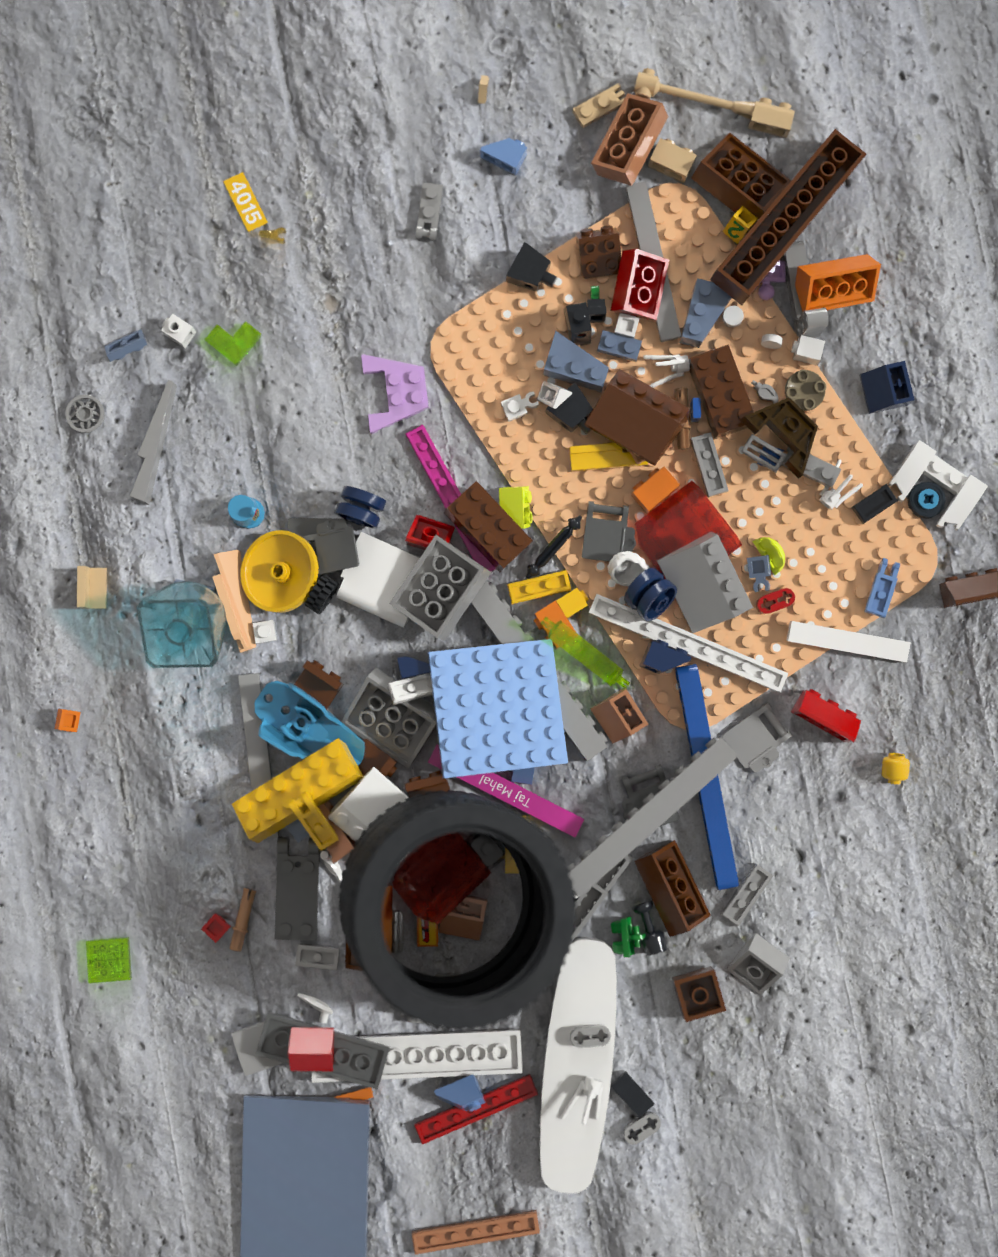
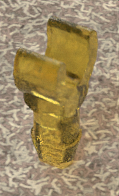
(273, 234)

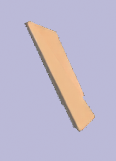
(234, 599)

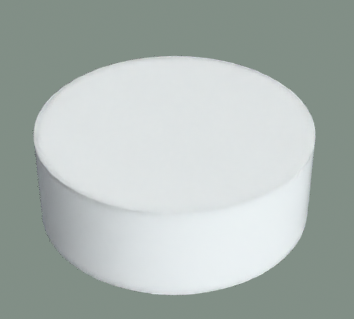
(732, 316)
(771, 341)

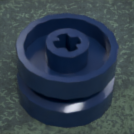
(360, 508)
(650, 594)

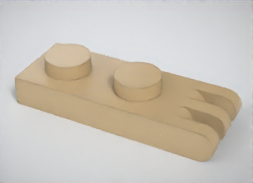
(599, 106)

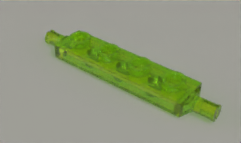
(585, 653)

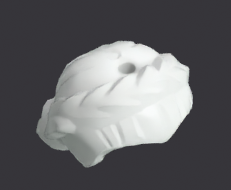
(626, 567)

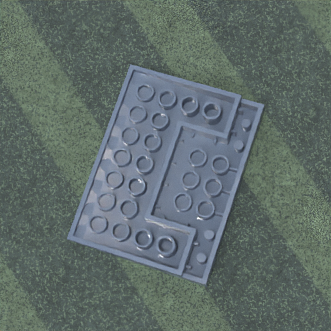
(304, 1177)

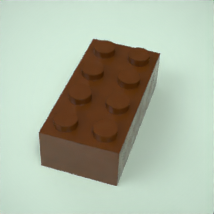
(720, 390)
(488, 526)

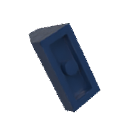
(411, 667)

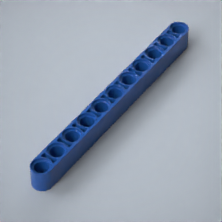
(710, 795)

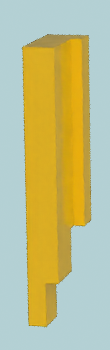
(600, 457)

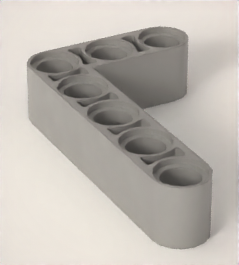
(810, 322)

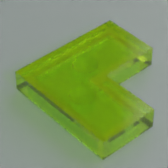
(235, 346)

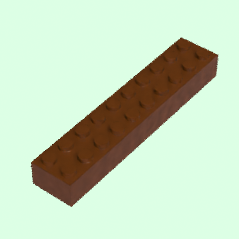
(787, 217)

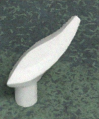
(333, 868)
(318, 1005)

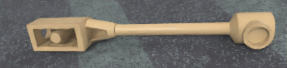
(761, 114)

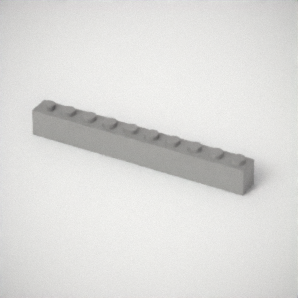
(507, 630)
(651, 815)

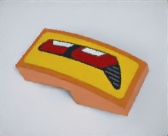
(427, 933)

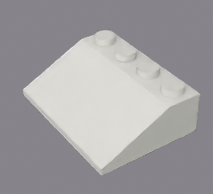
(364, 803)

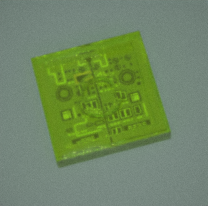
(108, 960)

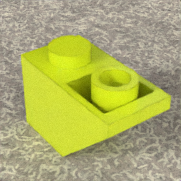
(516, 504)

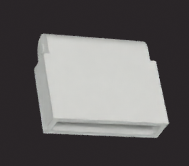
(377, 578)

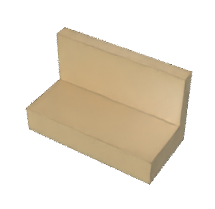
(91, 588)

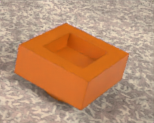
(67, 720)

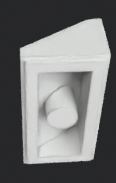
(552, 394)

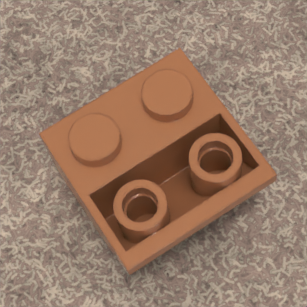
(619, 716)
(465, 919)

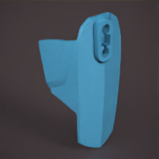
(305, 727)

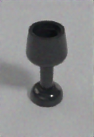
(654, 939)

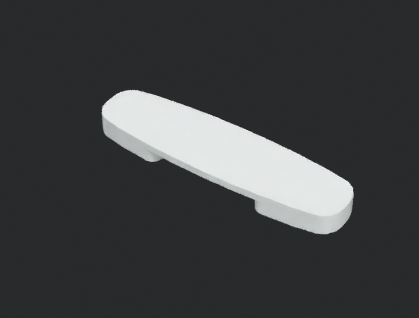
(581, 998)

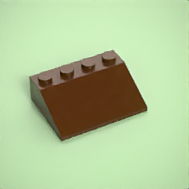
(740, 177)
(637, 417)

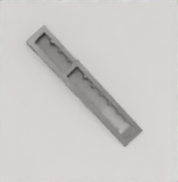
(153, 445)
(595, 895)

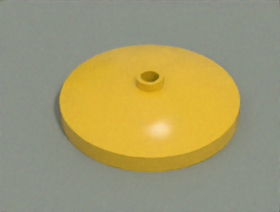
(279, 571)

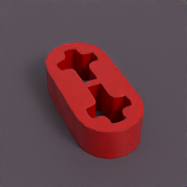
(777, 605)

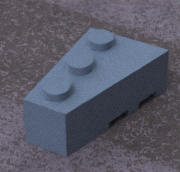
(704, 310)
(573, 364)

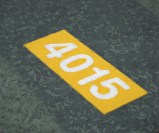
(245, 202)

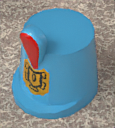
(246, 511)

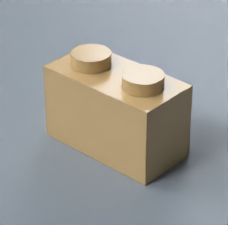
(672, 160)

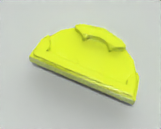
(770, 547)

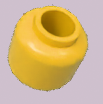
(895, 768)

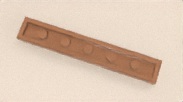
(475, 1232)

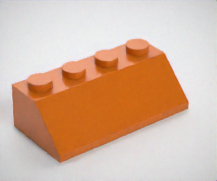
(837, 282)

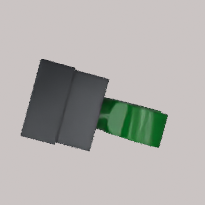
(596, 306)

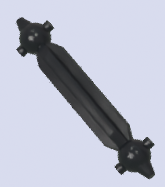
(554, 546)

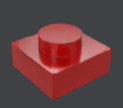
(216, 927)

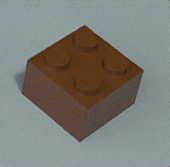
(698, 994)

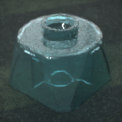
(182, 626)

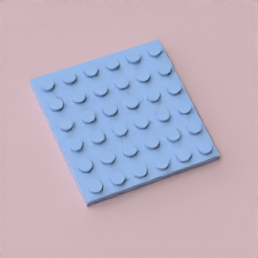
(497, 708)

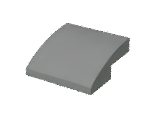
(246, 1045)

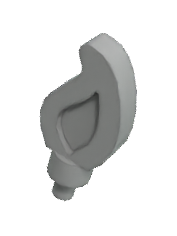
(765, 392)

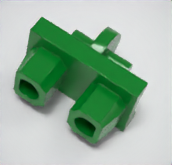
(630, 936)

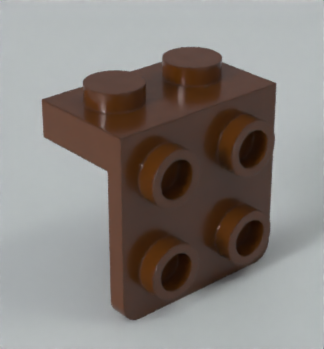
(599, 251)
(319, 683)
(377, 758)
(421, 786)

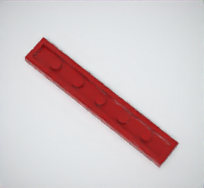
(495, 1101)

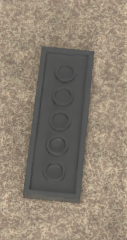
(354, 1057)

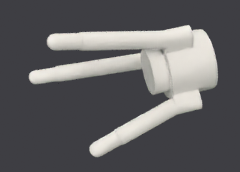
(677, 363)
(831, 497)
(592, 1089)

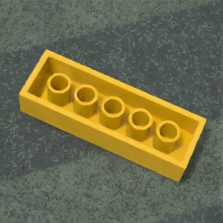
(321, 774)

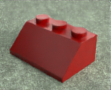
(639, 284)
(827, 716)

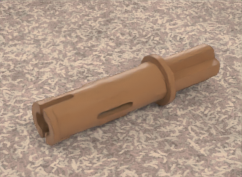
(683, 436)
(242, 920)

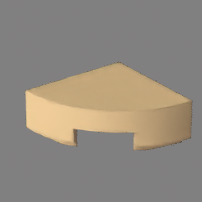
(483, 89)

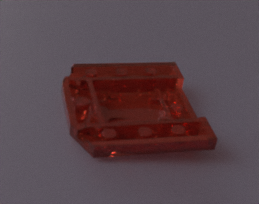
(681, 521)
(439, 876)

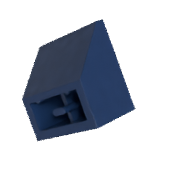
(887, 387)
(661, 658)

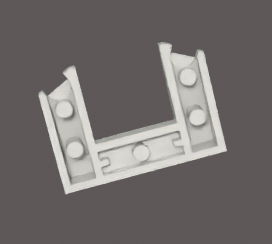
(924, 461)

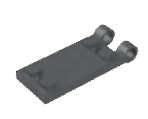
(297, 893)

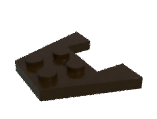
(791, 426)

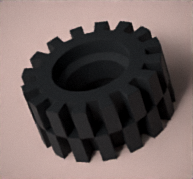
(321, 594)

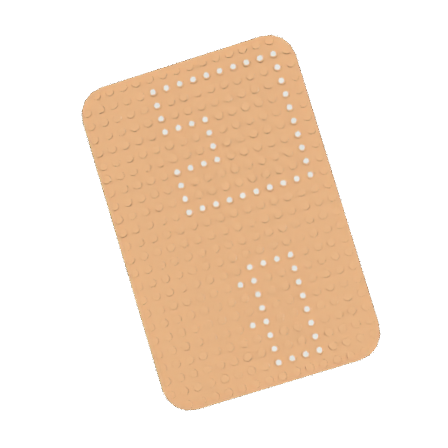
(831, 558)

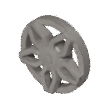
(85, 413)

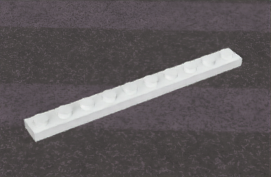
(695, 645)

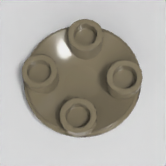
(805, 389)

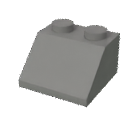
(758, 964)

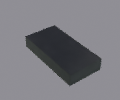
(874, 504)
(632, 1094)

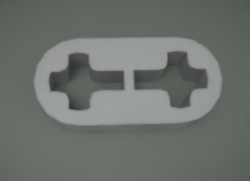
(590, 1041)
(644, 1132)

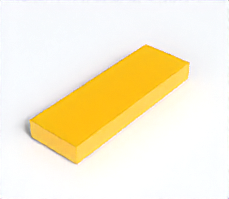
(539, 587)

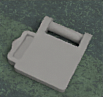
(754, 742)

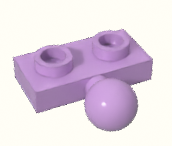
(776, 275)

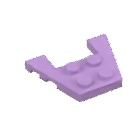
(404, 390)

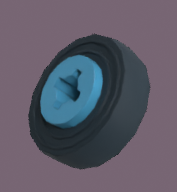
(919, 500)

